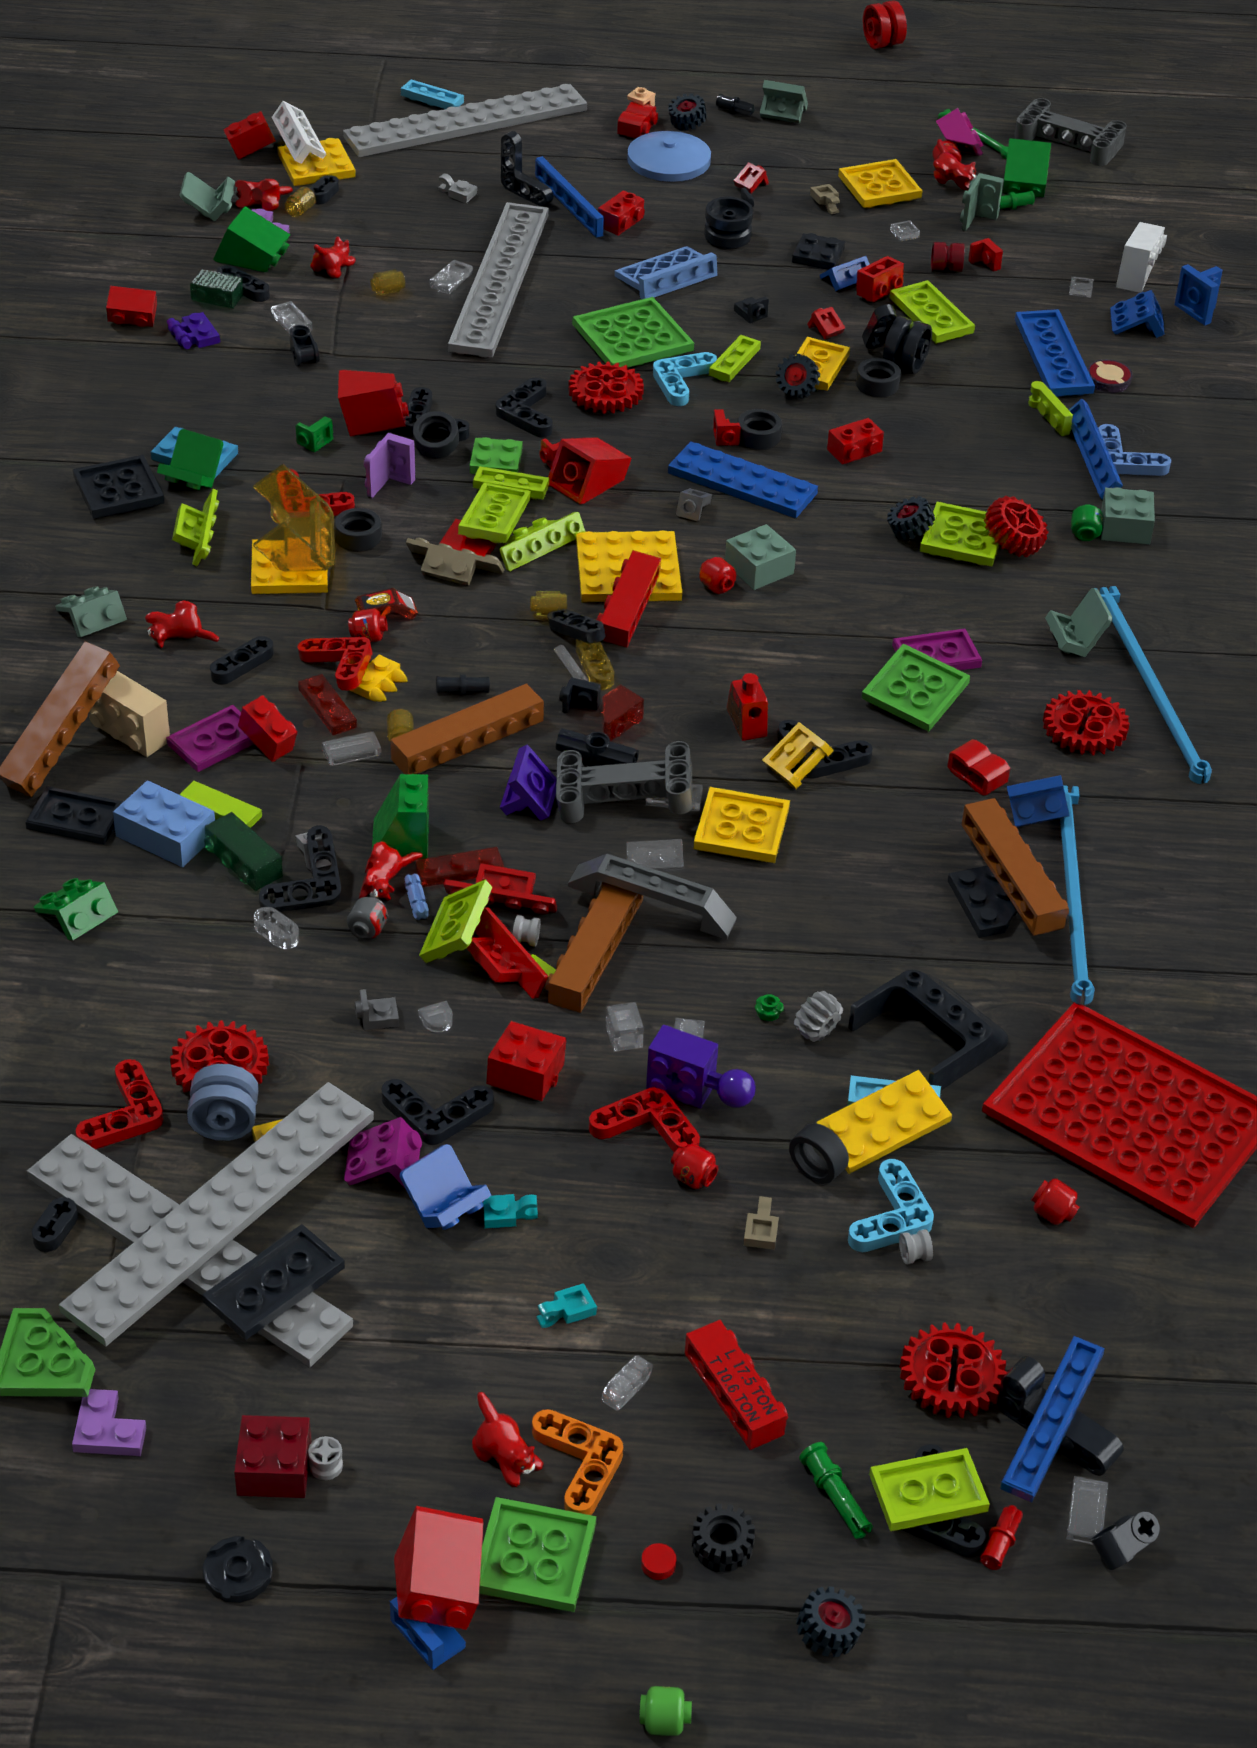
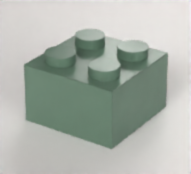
(1128, 515)
(760, 556)

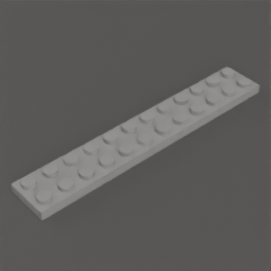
(464, 120)
(498, 280)
(131, 1207)
(215, 1214)

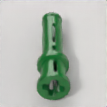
(828, 1478)

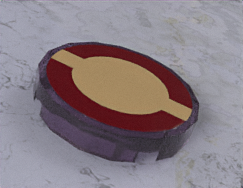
(1110, 375)

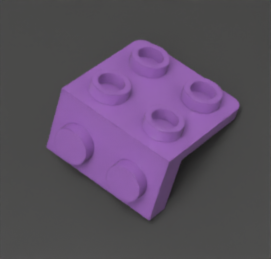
(390, 459)

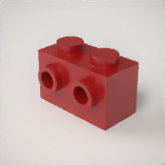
(249, 135)
(622, 212)
(879, 278)
(131, 306)
(855, 441)
(267, 728)

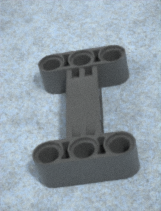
(1103, 143)
(621, 782)

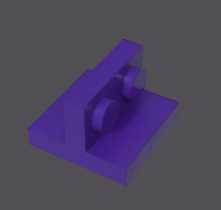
(529, 785)

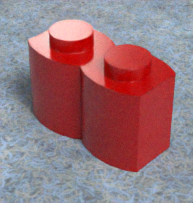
(637, 120)
(978, 767)

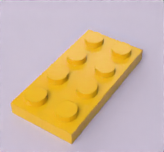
(887, 1119)

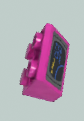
(957, 128)

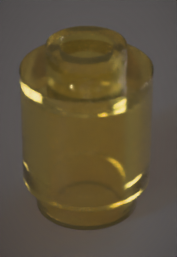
(300, 201)
(387, 282)
(547, 601)
(399, 723)

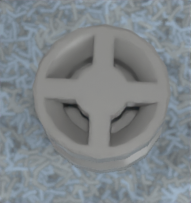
(527, 930)
(916, 1246)
(319, 1452)

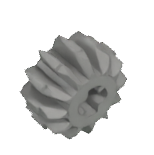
(818, 1016)

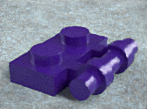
(193, 330)

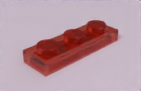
(327, 704)
(456, 866)

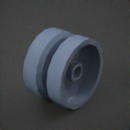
(222, 1102)

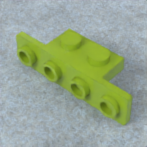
(194, 527)
(540, 539)

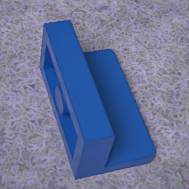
(845, 274)
(431, 1641)

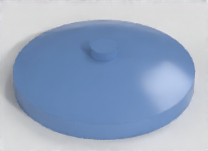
(669, 156)

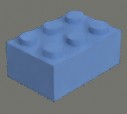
(163, 823)

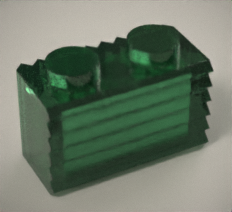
(216, 288)

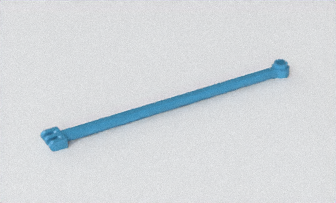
(1196, 765)
(1075, 915)

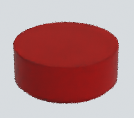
(658, 1561)

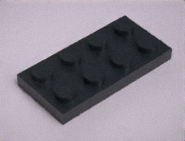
(273, 1281)

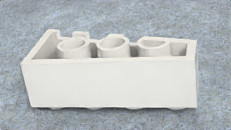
(1140, 255)

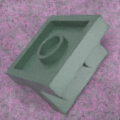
(783, 101)

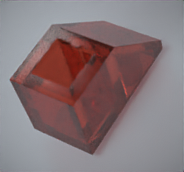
(621, 711)

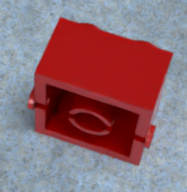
(526, 1061)

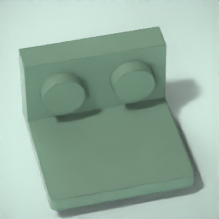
(982, 199)

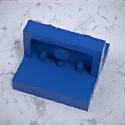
(1198, 292)
(1038, 801)

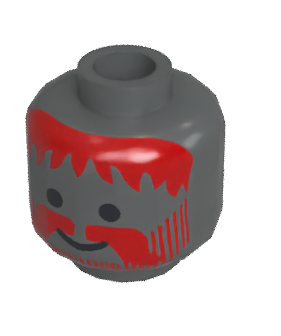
(367, 917)

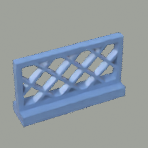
(669, 272)

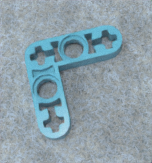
(674, 371)
(902, 1215)

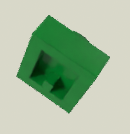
(316, 435)

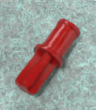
(1001, 1537)

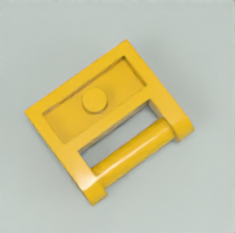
(792, 750)

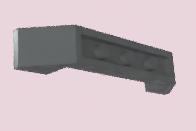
(716, 917)

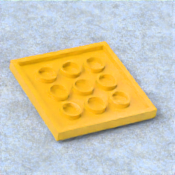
(602, 556)

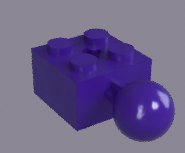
(687, 1070)

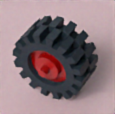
(797, 375)

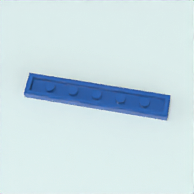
(569, 196)
(1093, 448)
(1052, 1419)

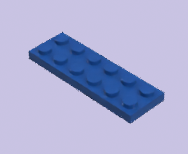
(1054, 352)
(743, 479)

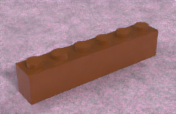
(58, 719)
(467, 730)
(1015, 866)
(592, 947)

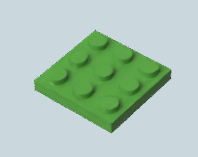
(916, 687)
(535, 1554)

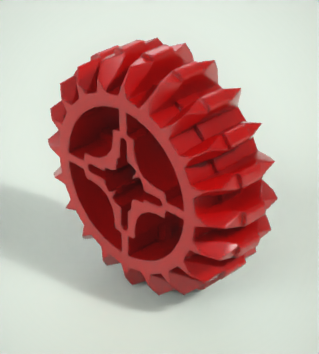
(1016, 526)

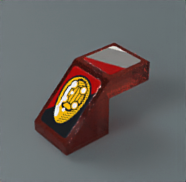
(388, 601)

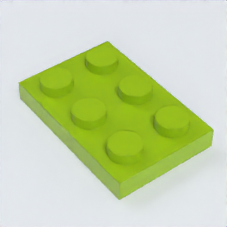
(456, 921)
(929, 1489)

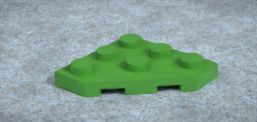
(42, 1358)

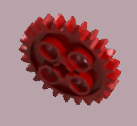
(606, 387)
(1103, 729)
(218, 1046)
(928, 1367)

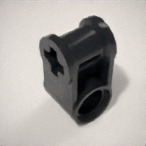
(303, 345)
(1125, 1538)

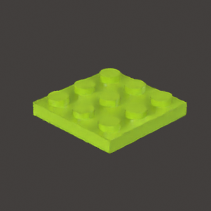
(960, 535)

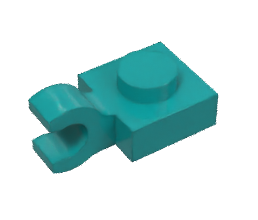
(504, 1210)
(570, 1303)

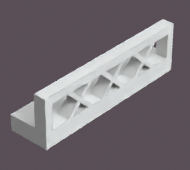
(297, 132)

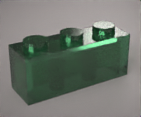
(243, 851)

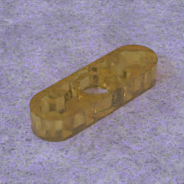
(593, 669)

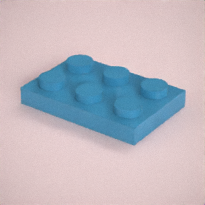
(164, 450)

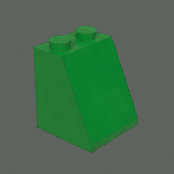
(1026, 167)
(252, 242)
(405, 816)

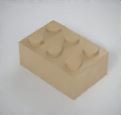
(132, 715)

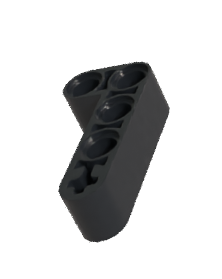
(1084, 1440)

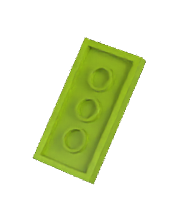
(927, 304)
(494, 513)

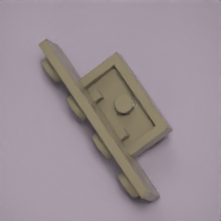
(451, 564)

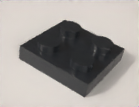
(818, 251)

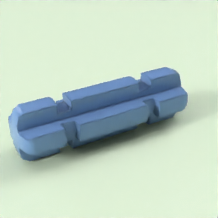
(416, 896)

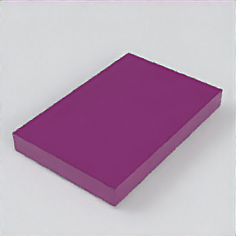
(949, 647)
(210, 739)

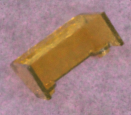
(305, 524)

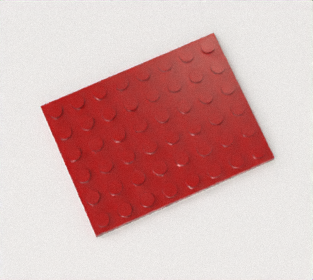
(1130, 1113)

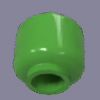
(665, 1711)

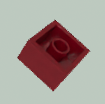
(273, 1456)

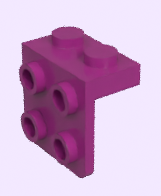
(382, 1150)

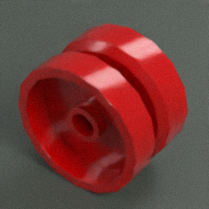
(884, 24)

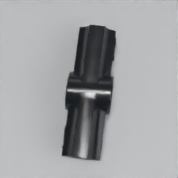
(596, 748)

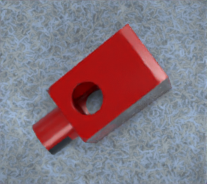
(745, 697)

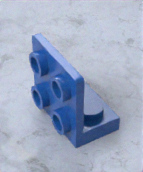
(1136, 311)

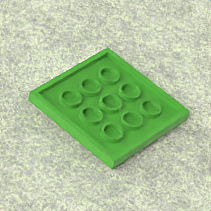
(633, 333)

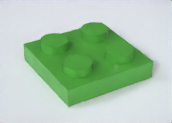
(496, 454)

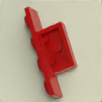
(509, 887)
(504, 955)

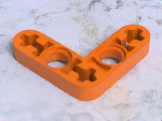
(588, 1451)

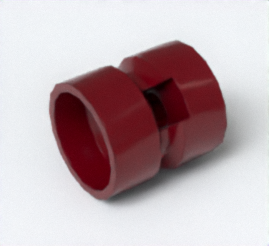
(947, 256)

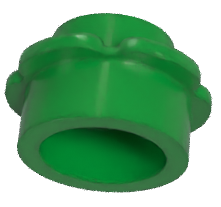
(768, 1007)

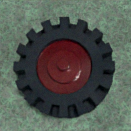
(687, 111)
(910, 517)
(830, 1621)

